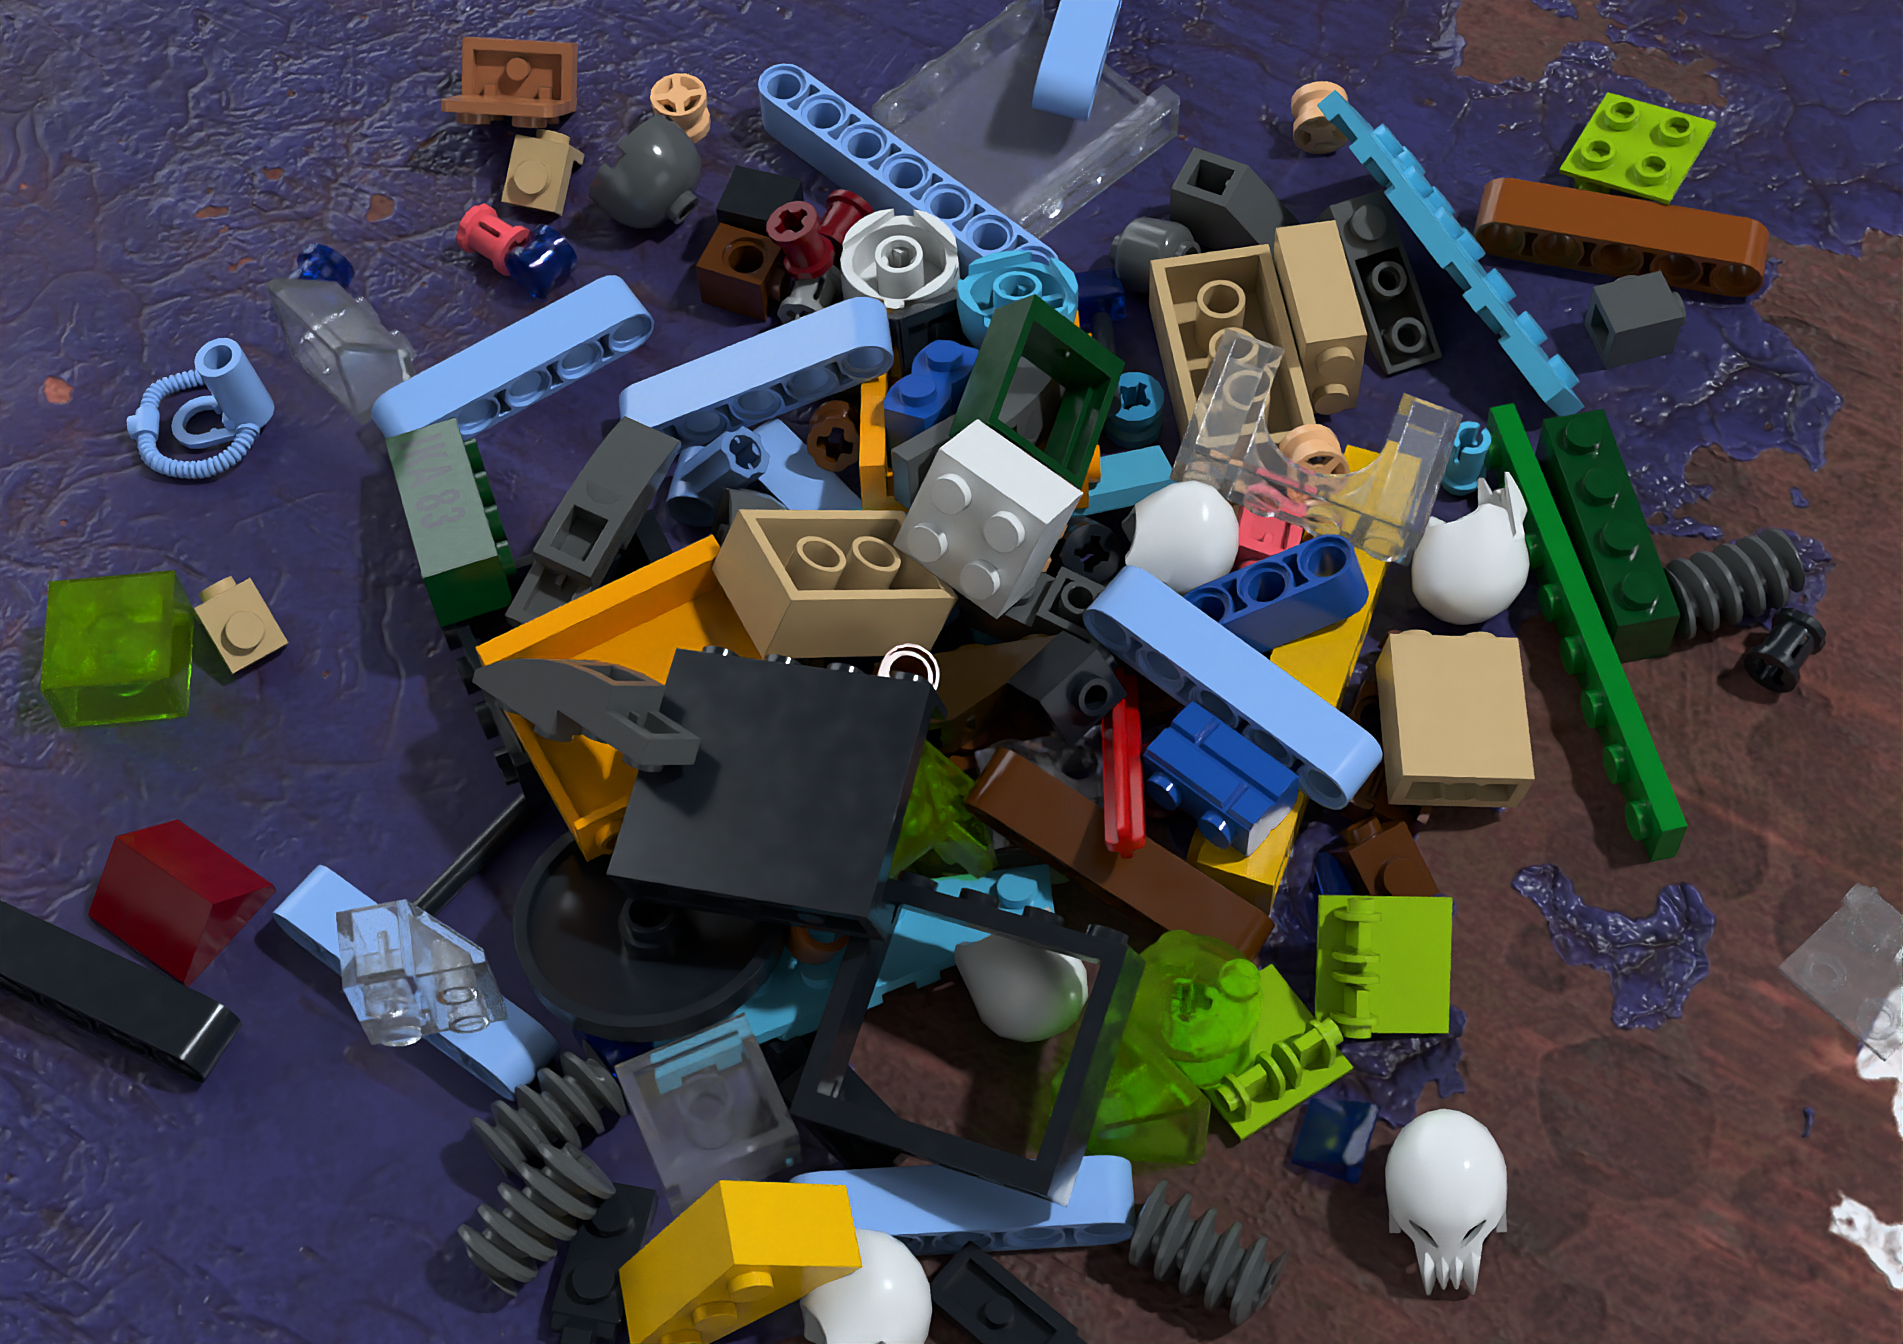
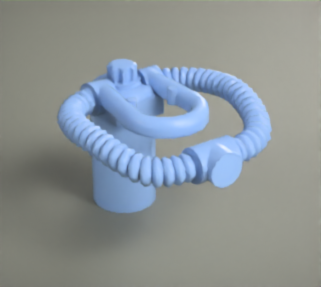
(235, 394)

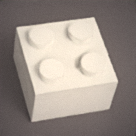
(987, 518)

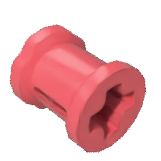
(492, 238)

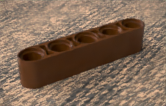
(1069, 837)

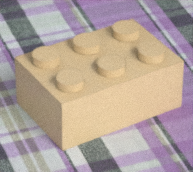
(829, 583)

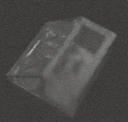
(413, 975)

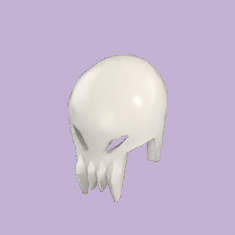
(1182, 535)
(1474, 564)
(1021, 987)
(1447, 1181)
(875, 1304)

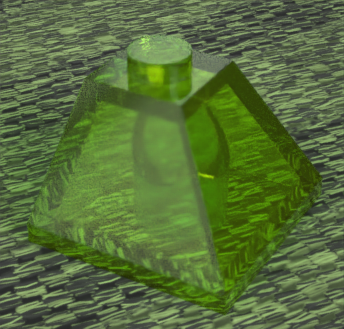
(1147, 1107)

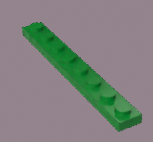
(1586, 646)

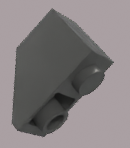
(1226, 203)

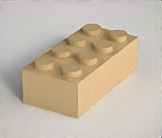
(1194, 303)

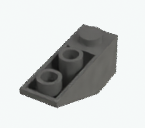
(1384, 283)

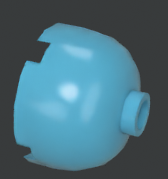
(1008, 278)

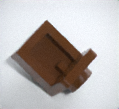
(1384, 859)

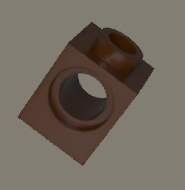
(743, 272)

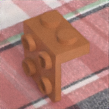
(515, 79)

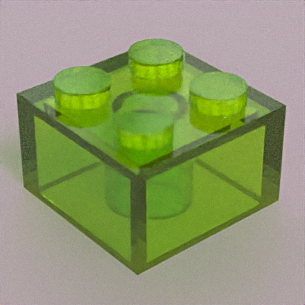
(117, 649)

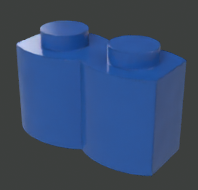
(929, 392)

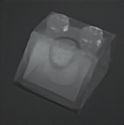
(341, 342)
(709, 1111)

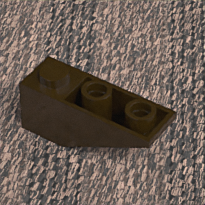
(977, 688)

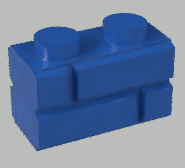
(1218, 780)

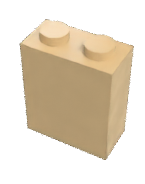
(1322, 313)
(1454, 720)

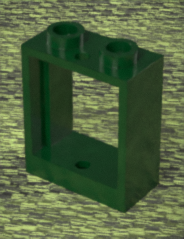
(1066, 355)

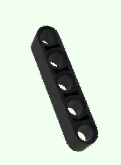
(112, 996)

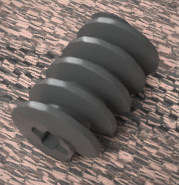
(1733, 578)
(552, 1113)
(536, 1215)
(1204, 1255)

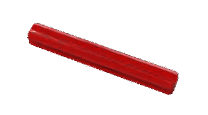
(1123, 772)

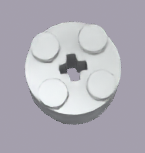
(899, 259)

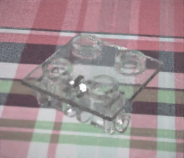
(1856, 969)

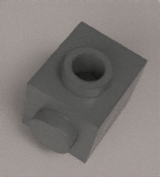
(1634, 319)

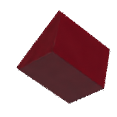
(175, 897)

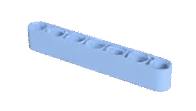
(880, 166)

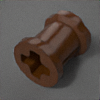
(834, 455)

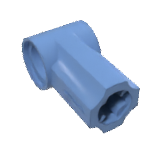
(704, 473)

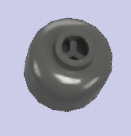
(1145, 241)

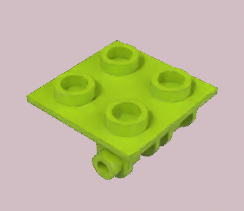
(1636, 149)
(1384, 964)
(1289, 1065)

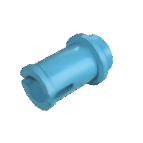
(1466, 460)

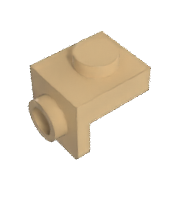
(540, 171)
(238, 623)

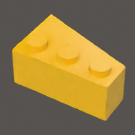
(737, 1259)

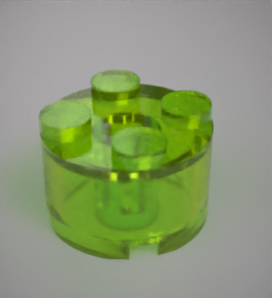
(1220, 990)

